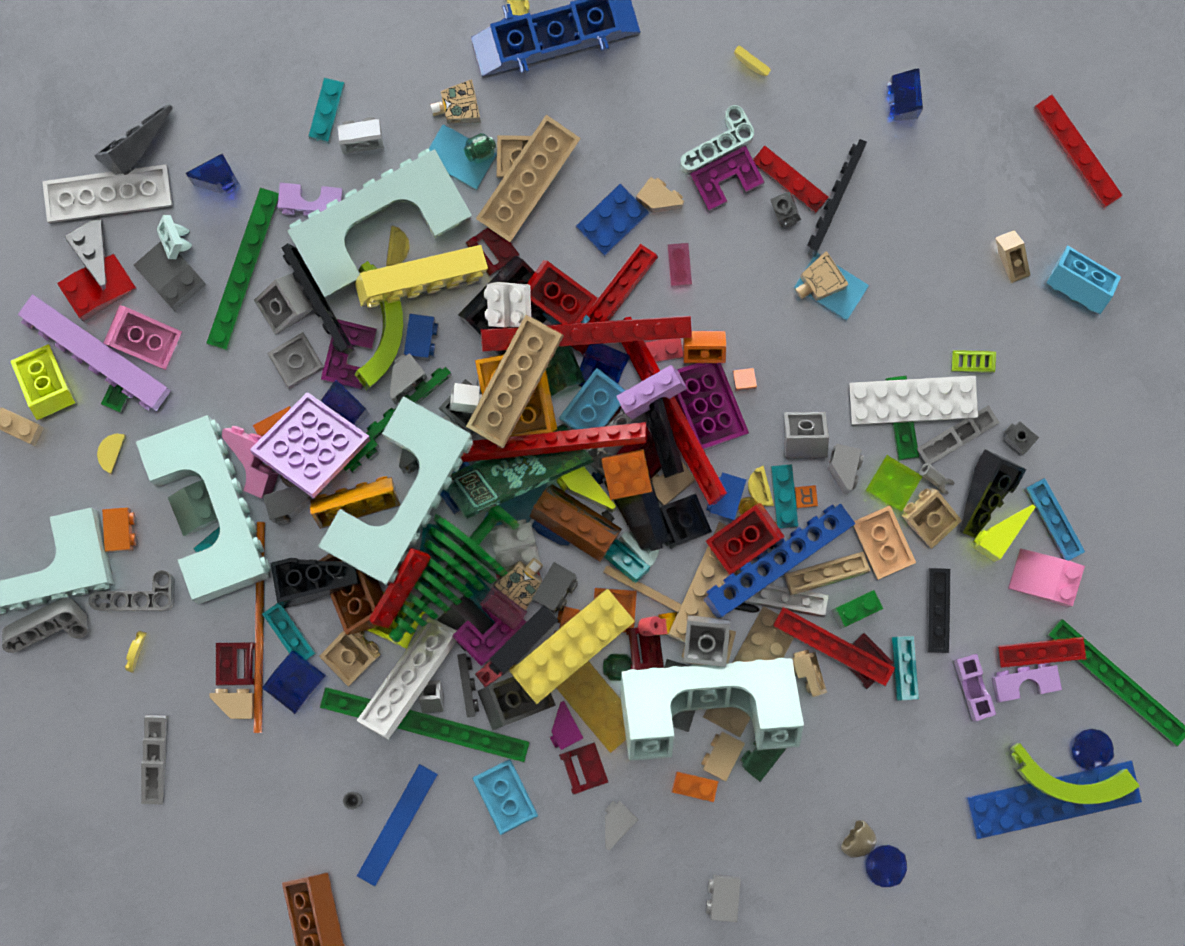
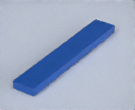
(397, 825)

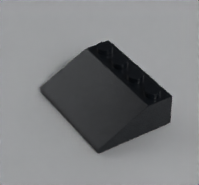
(516, 272)

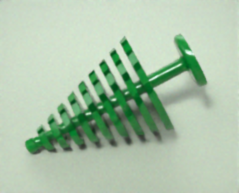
(453, 565)

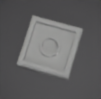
(295, 360)

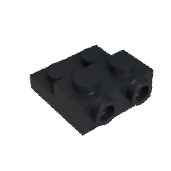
(684, 521)

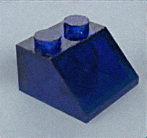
(905, 95)
(214, 175)
(606, 359)
(344, 404)
(294, 682)

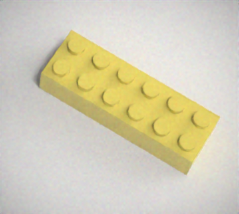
(420, 276)
(572, 646)

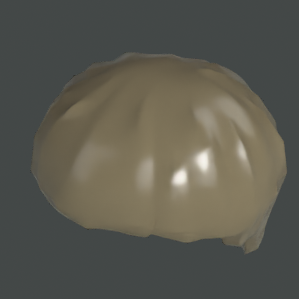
(859, 841)

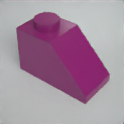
(564, 729)

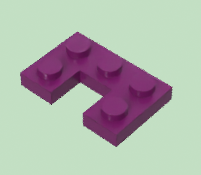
(735, 163)
(336, 362)
(484, 646)

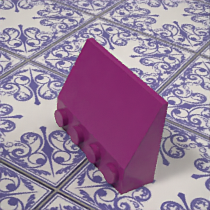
(710, 405)

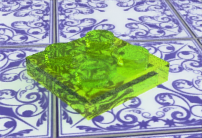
(893, 483)

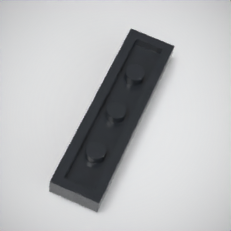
(664, 439)
(938, 610)

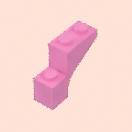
(259, 477)

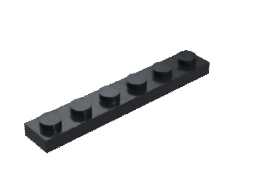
(832, 204)
(321, 307)

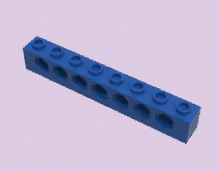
(840, 523)

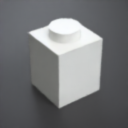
(464, 398)

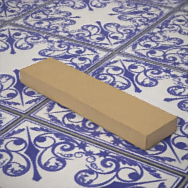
(826, 573)
(642, 589)

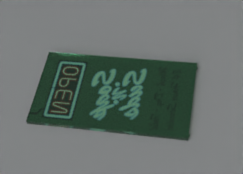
(502, 479)

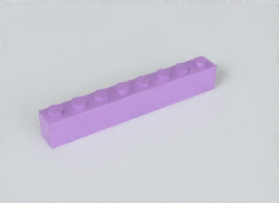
(93, 352)

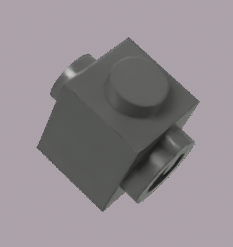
(785, 210)
(1020, 437)

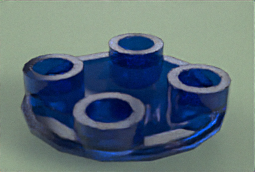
(1092, 749)
(886, 866)

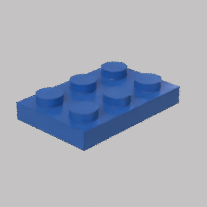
(612, 220)

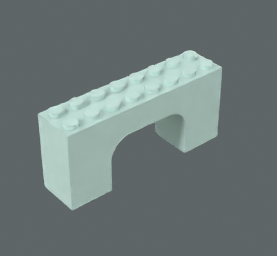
(416, 182)
(439, 452)
(236, 555)
(76, 569)
(758, 687)

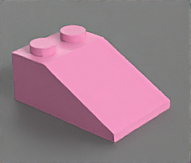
(142, 337)
(1046, 577)

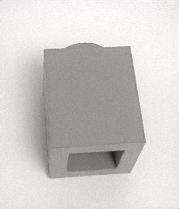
(432, 697)

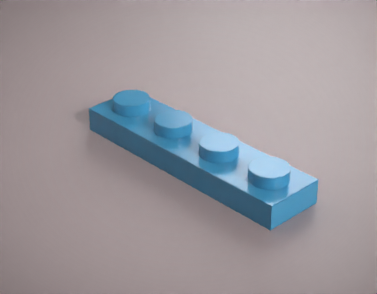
(1055, 520)

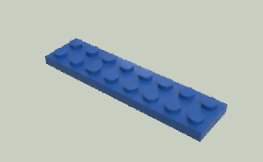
(1028, 807)

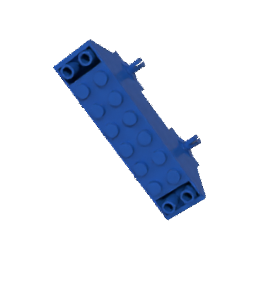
(552, 33)

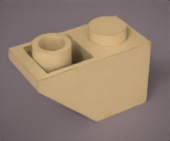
(658, 198)
(235, 705)

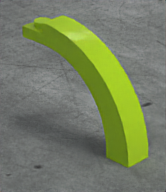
(389, 343)
(1104, 791)

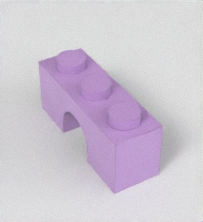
(291, 201)
(662, 384)
(1007, 685)
(973, 687)

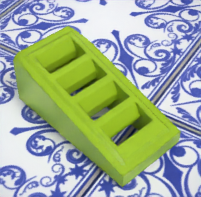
(973, 369)

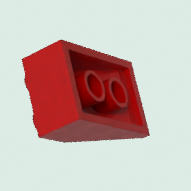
(559, 294)
(88, 297)
(745, 538)

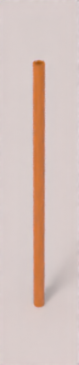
(259, 625)

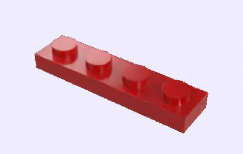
(790, 179)
(400, 589)
(1042, 652)

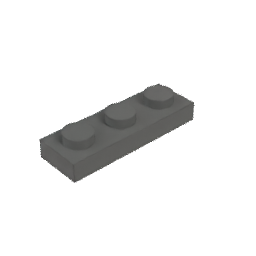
(468, 685)

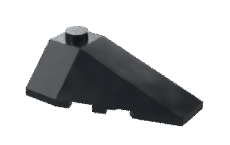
(124, 153)
(990, 484)
(305, 580)

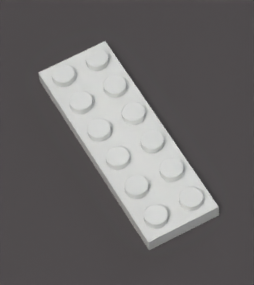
(107, 194)
(913, 400)
(408, 678)

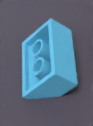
(1083, 280)

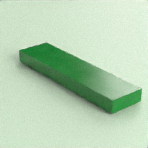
(904, 435)

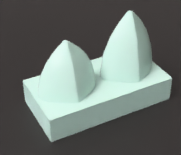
(170, 237)
(646, 554)

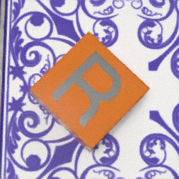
(806, 496)

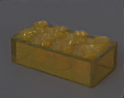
(595, 705)

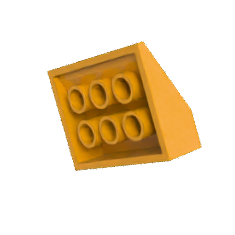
(539, 411)
(357, 502)

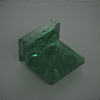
(563, 370)
(760, 761)

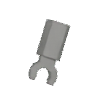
(935, 477)

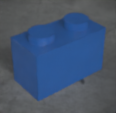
(420, 336)

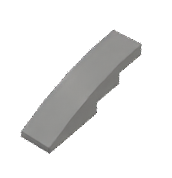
(957, 436)
(153, 759)

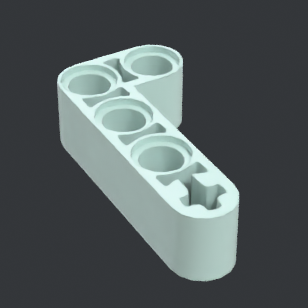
(715, 144)

